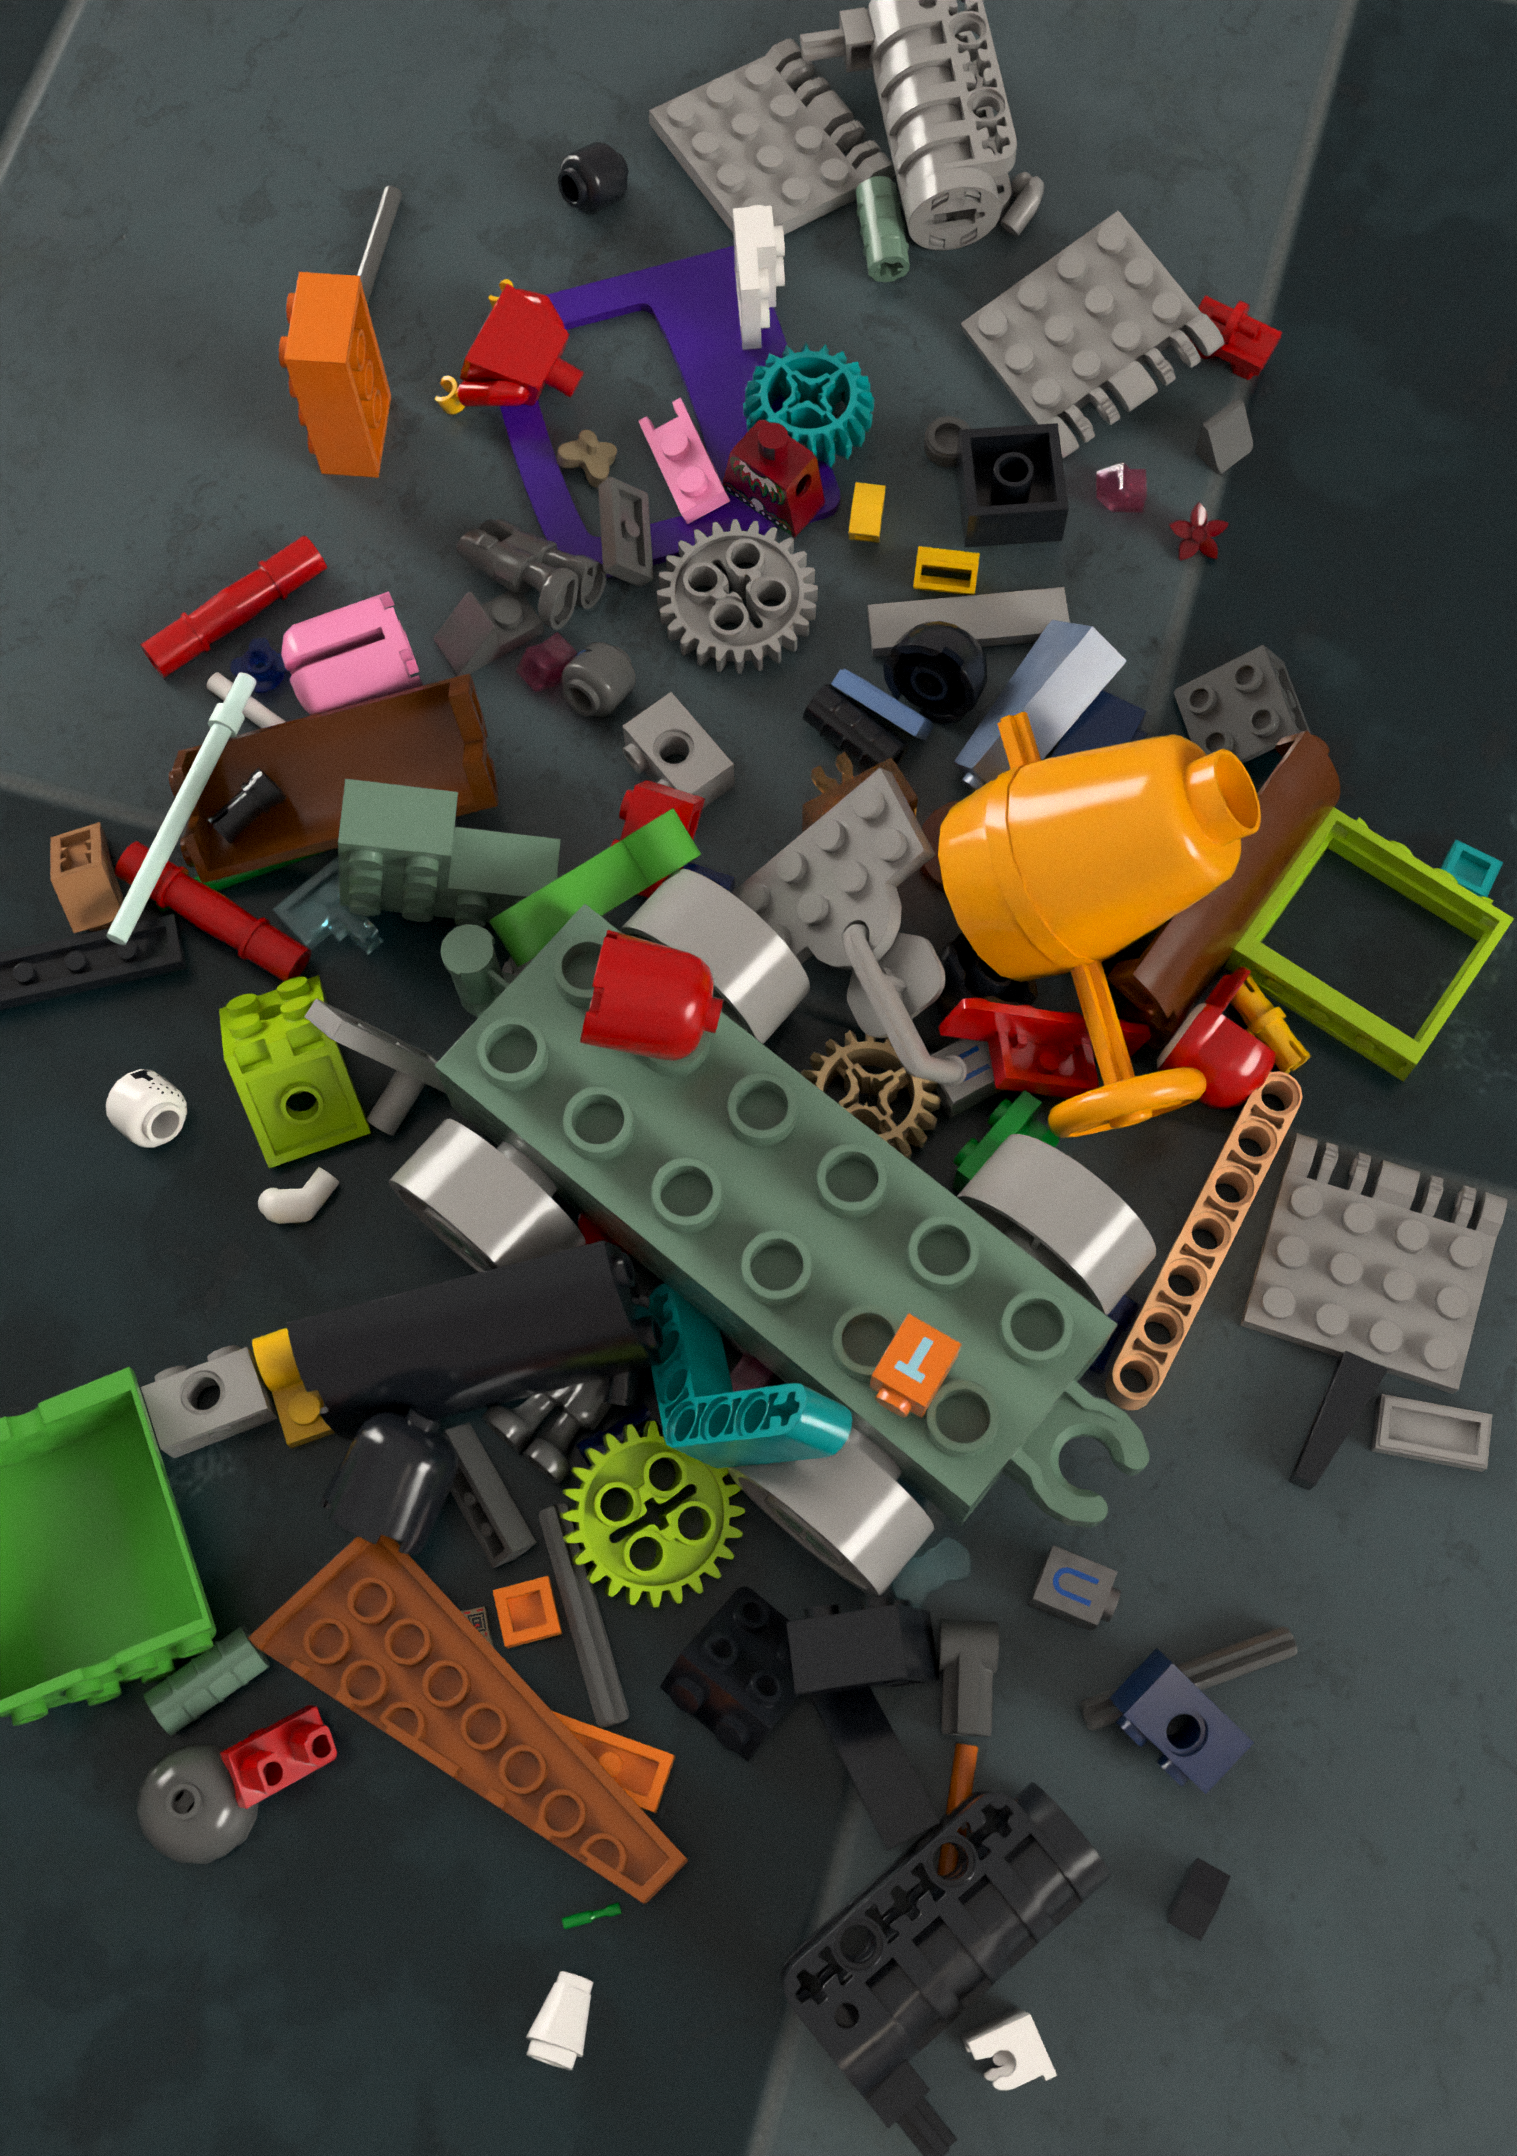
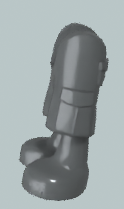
(527, 561)
(581, 1408)

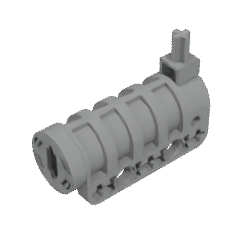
(936, 110)

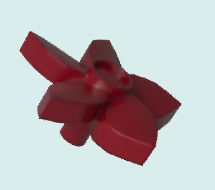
(1198, 533)

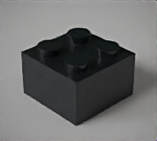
(1011, 485)

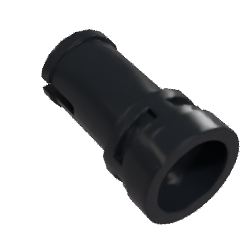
(248, 804)

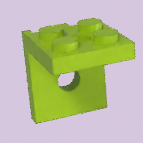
(279, 1053)

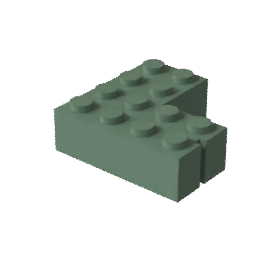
(411, 859)

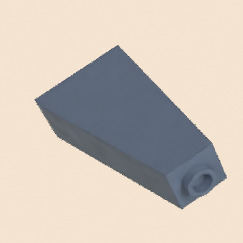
(1054, 688)

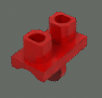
(1246, 340)
(278, 1755)

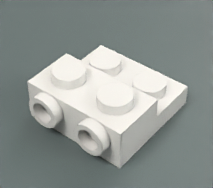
(756, 269)

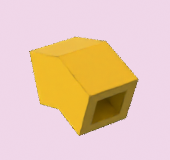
(867, 512)

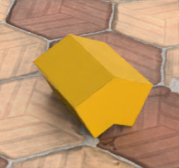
(947, 561)

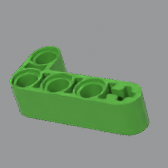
(599, 883)

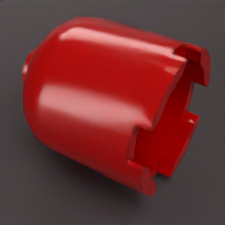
(649, 999)

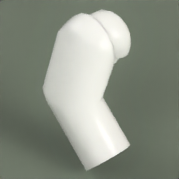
(297, 1204)

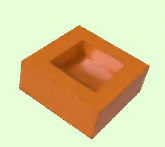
(527, 1612)

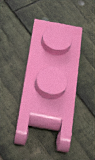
(685, 464)

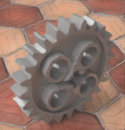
(698, 615)

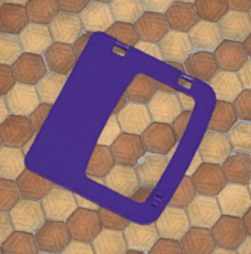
(700, 320)

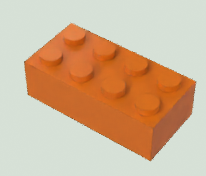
(336, 373)

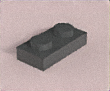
(625, 532)

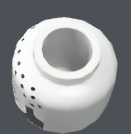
(146, 1108)

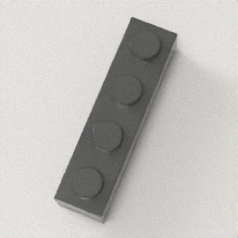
(487, 1501)

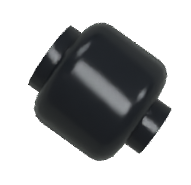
(593, 177)

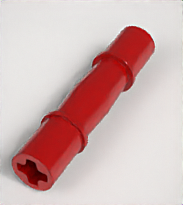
(233, 606)
(219, 916)

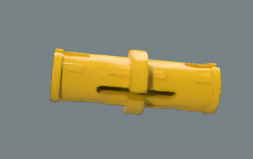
(1268, 1026)

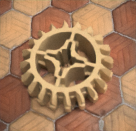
(848, 1062)

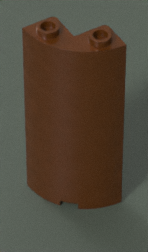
(407, 738)
(1200, 939)

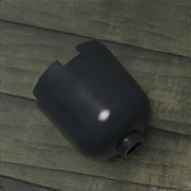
(393, 1479)

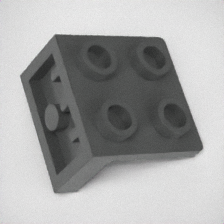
(1242, 706)

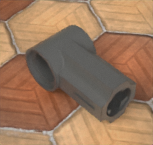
(967, 1662)

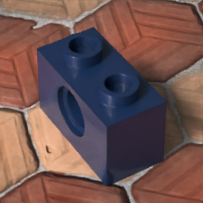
(1207, 1742)

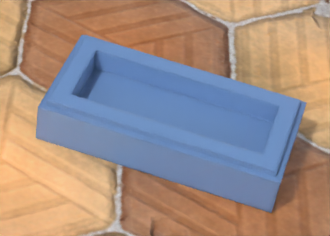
(883, 704)

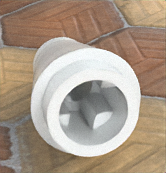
(562, 2022)

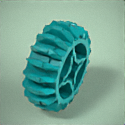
(811, 389)

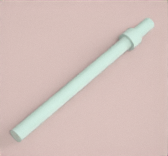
(223, 725)

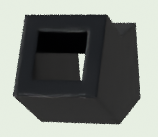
(1197, 1898)

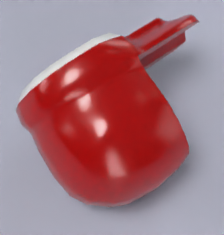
(1220, 1049)

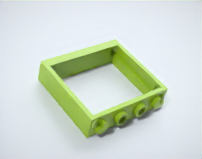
(1327, 1007)

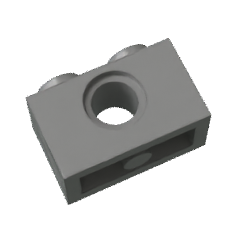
(669, 730)
(241, 1405)

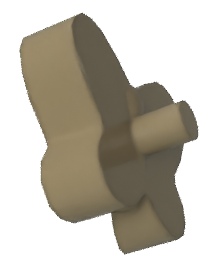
(589, 455)

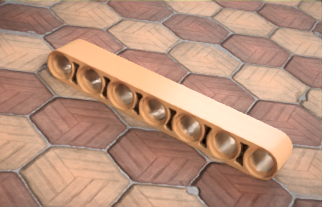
(1201, 1264)

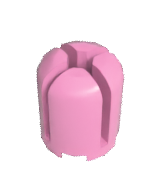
(349, 656)

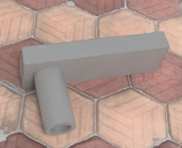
(412, 1065)

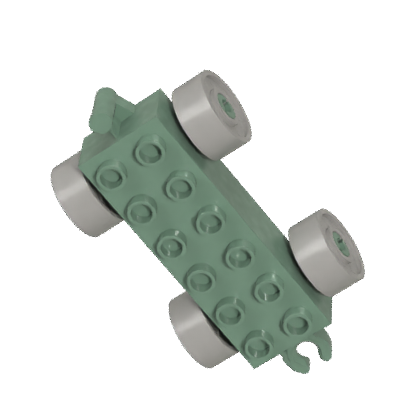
(787, 1227)

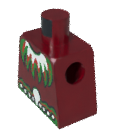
(775, 477)

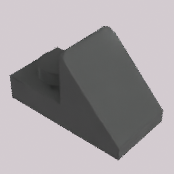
(483, 633)

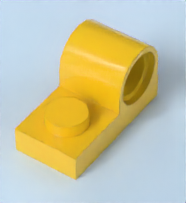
(295, 1406)

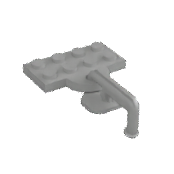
(838, 882)

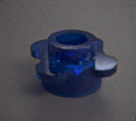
(267, 676)

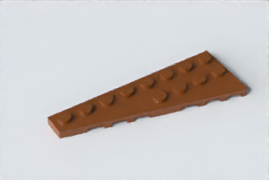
(419, 1670)

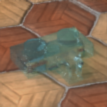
(316, 913)

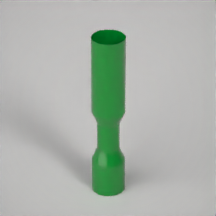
(590, 1916)

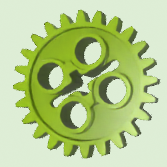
(677, 1558)

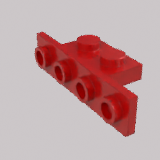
(1034, 1046)

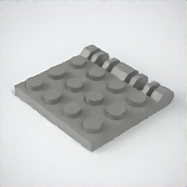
(764, 145)
(1089, 328)
(1369, 1270)

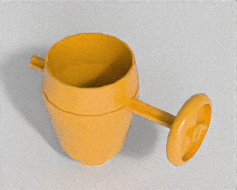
(1081, 863)

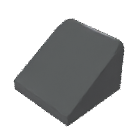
(1225, 438)

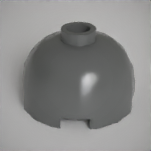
(199, 1780)

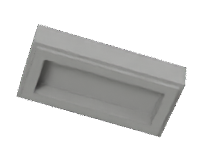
(1432, 1433)

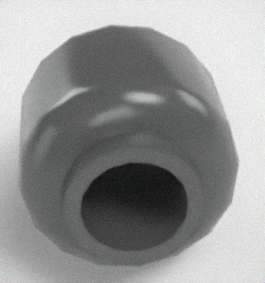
(598, 679)

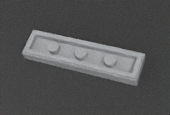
(988, 618)

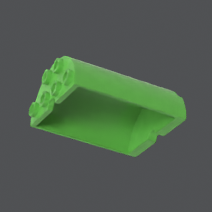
(90, 1553)

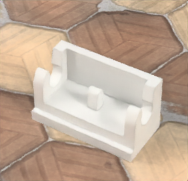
(1014, 2047)

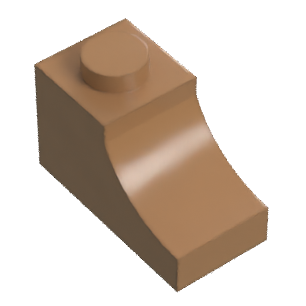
(85, 878)

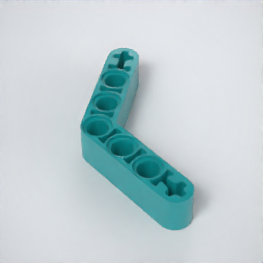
(725, 1426)

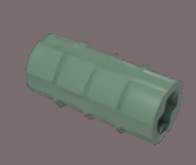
(882, 229)
(206, 1681)

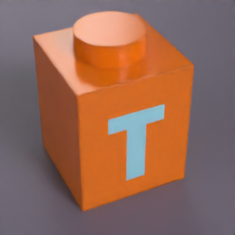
(913, 1367)

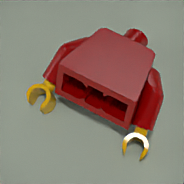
(513, 355)

